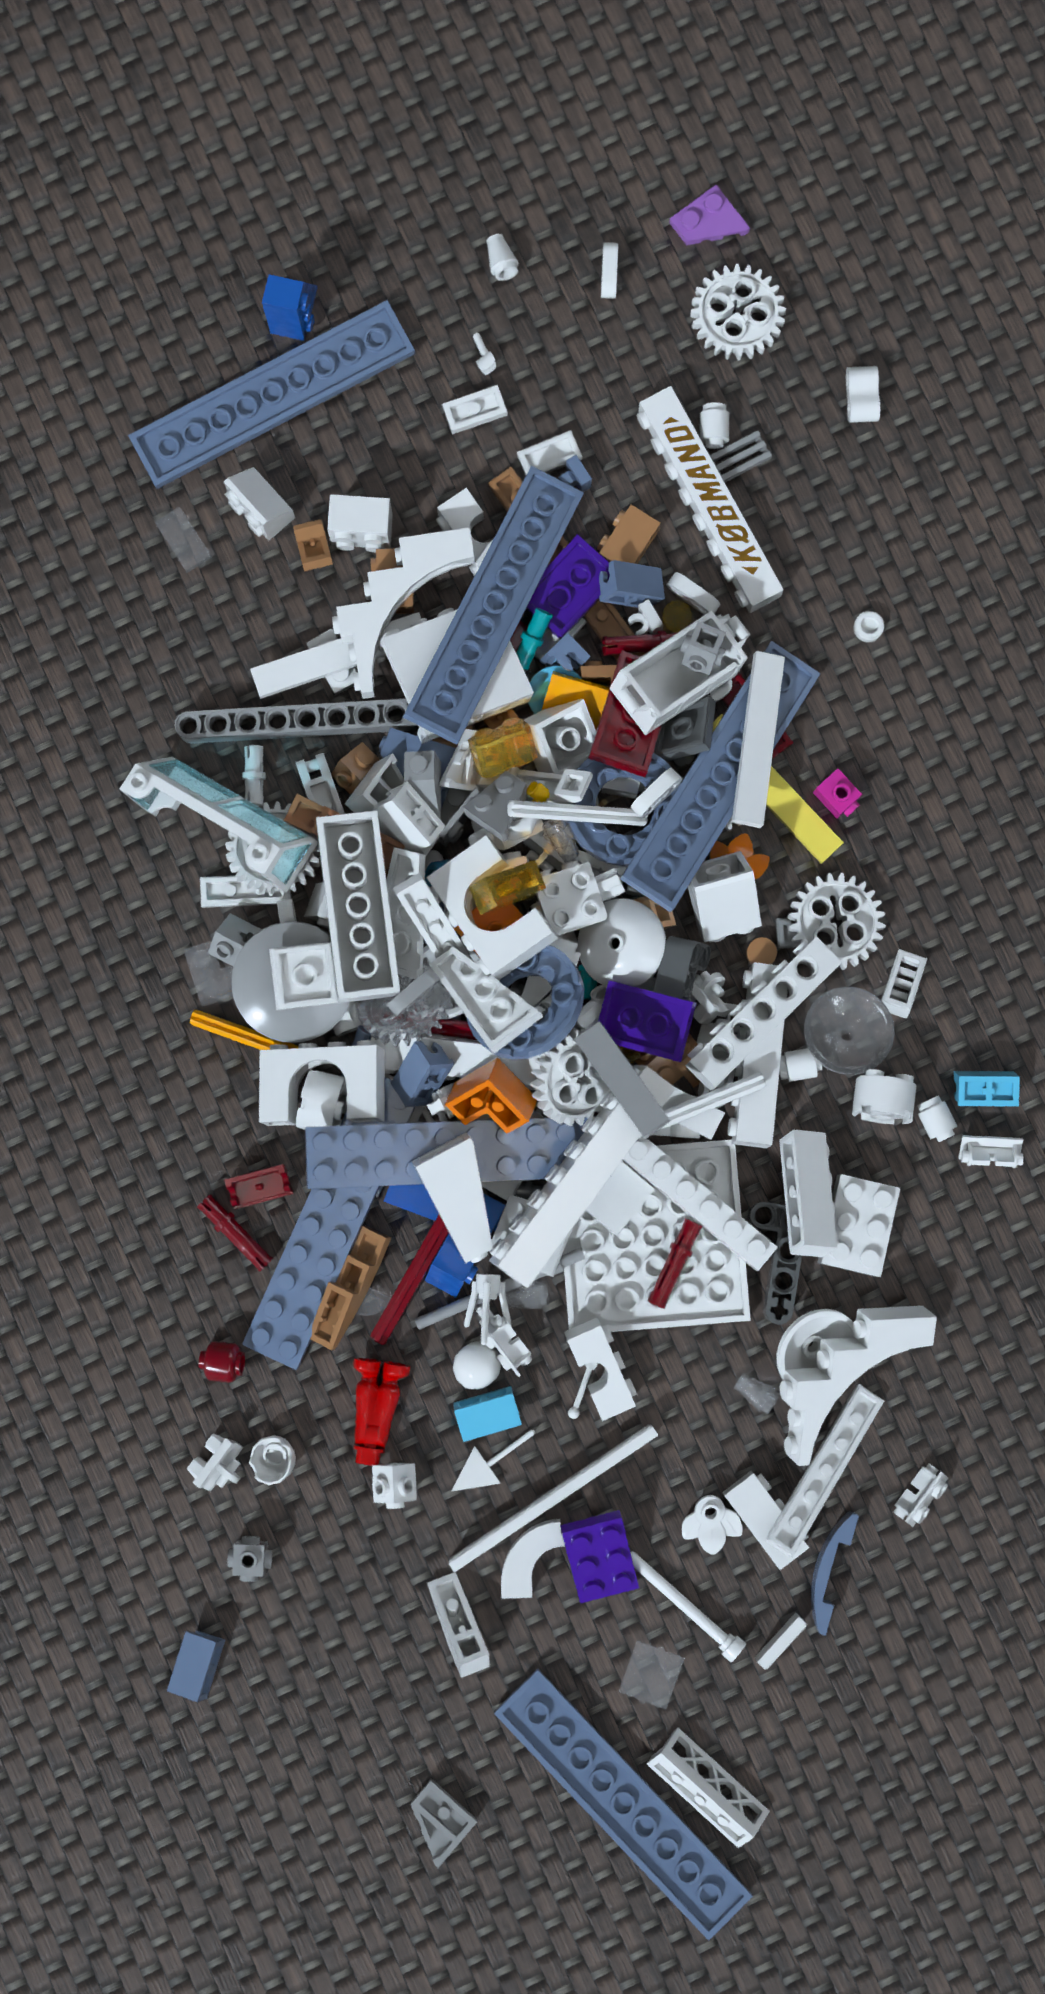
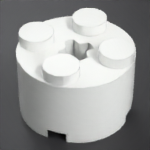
(884, 1097)
(322, 1100)

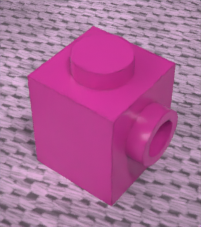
(838, 794)

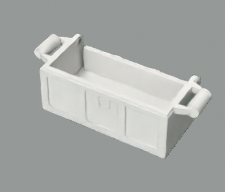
(661, 687)

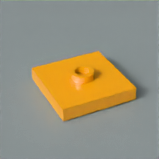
(568, 688)

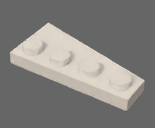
(406, 936)
(489, 1005)

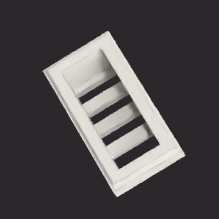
(894, 1006)

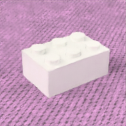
(863, 1224)

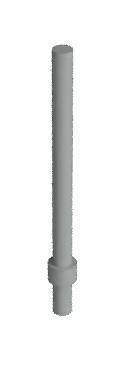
(462, 1304)

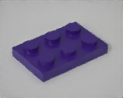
(569, 586)
(646, 1020)
(599, 1556)

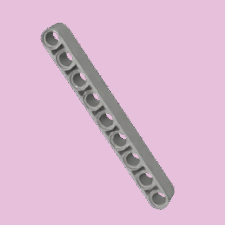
(293, 716)

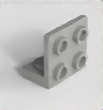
(453, 814)

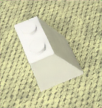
(725, 897)

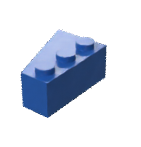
(289, 306)
(448, 1268)

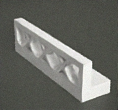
(706, 1793)

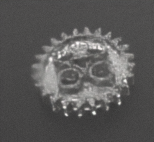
(384, 1024)

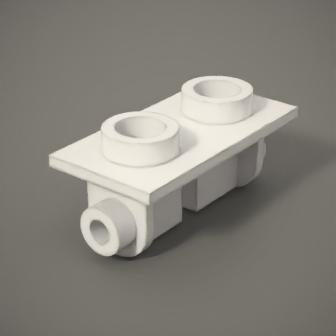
(983, 1149)
(512, 1353)
(916, 1505)

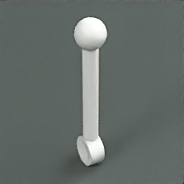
(574, 1411)

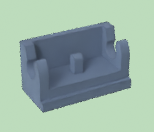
(631, 584)
(566, 653)
(421, 1074)
(196, 1665)

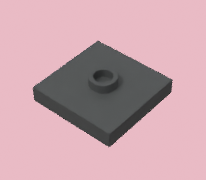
(687, 731)

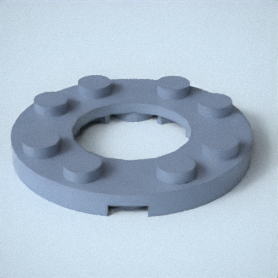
(595, 837)
(562, 1015)

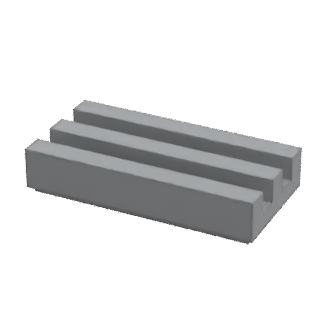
(760, 445)

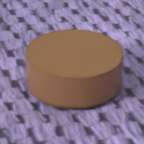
(761, 951)

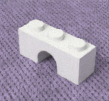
(463, 512)
(591, 1344)

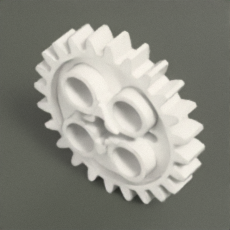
(723, 291)
(253, 877)
(863, 918)
(574, 1077)

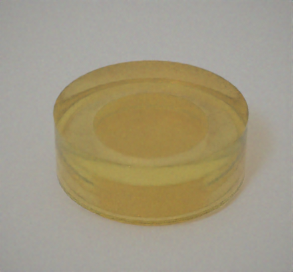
(676, 616)

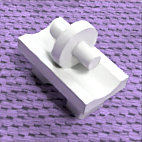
(543, 853)
(707, 991)
(220, 1466)

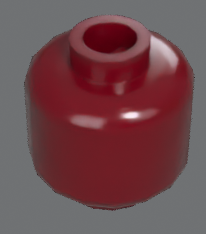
(222, 1361)

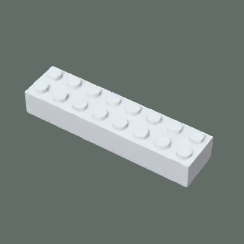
(572, 1185)

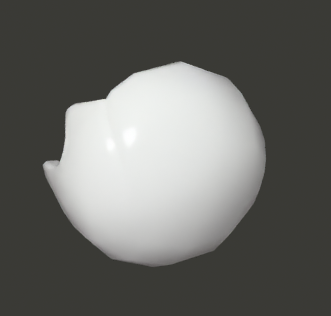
(476, 1366)
(272, 1459)

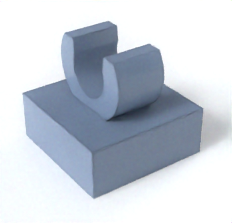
(576, 474)

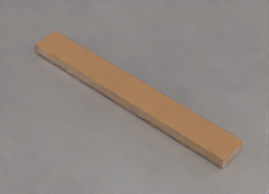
(602, 616)

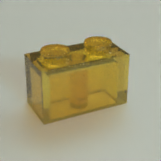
(507, 887)

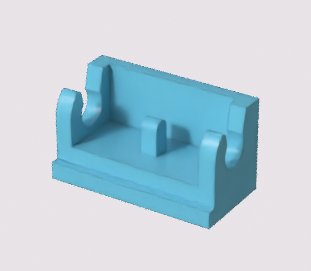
(987, 1088)
(487, 1413)

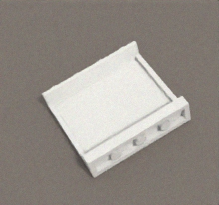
(414, 649)

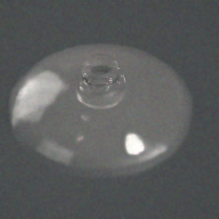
(850, 1012)

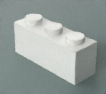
(760, 1513)

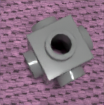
(703, 648)
(258, 1550)

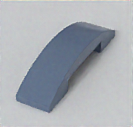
(842, 1533)

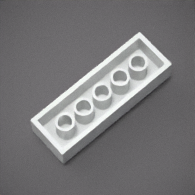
(357, 906)

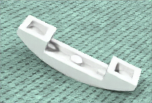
(562, 788)

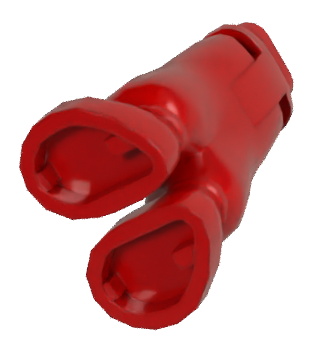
(375, 1407)

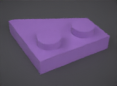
(708, 219)

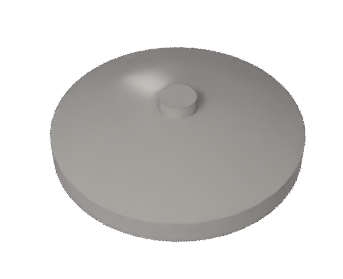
(255, 989)

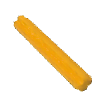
(234, 1031)

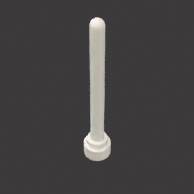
(730, 1645)

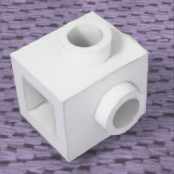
(394, 1484)

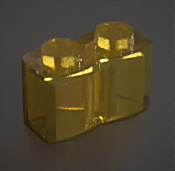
(502, 747)

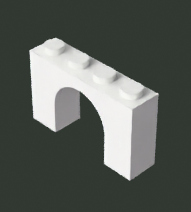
(498, 950)
(284, 1069)

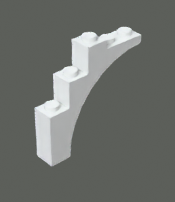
(422, 560)
(843, 1360)

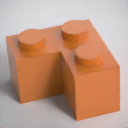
(492, 1091)

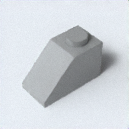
(423, 773)

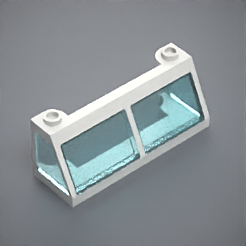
(274, 846)

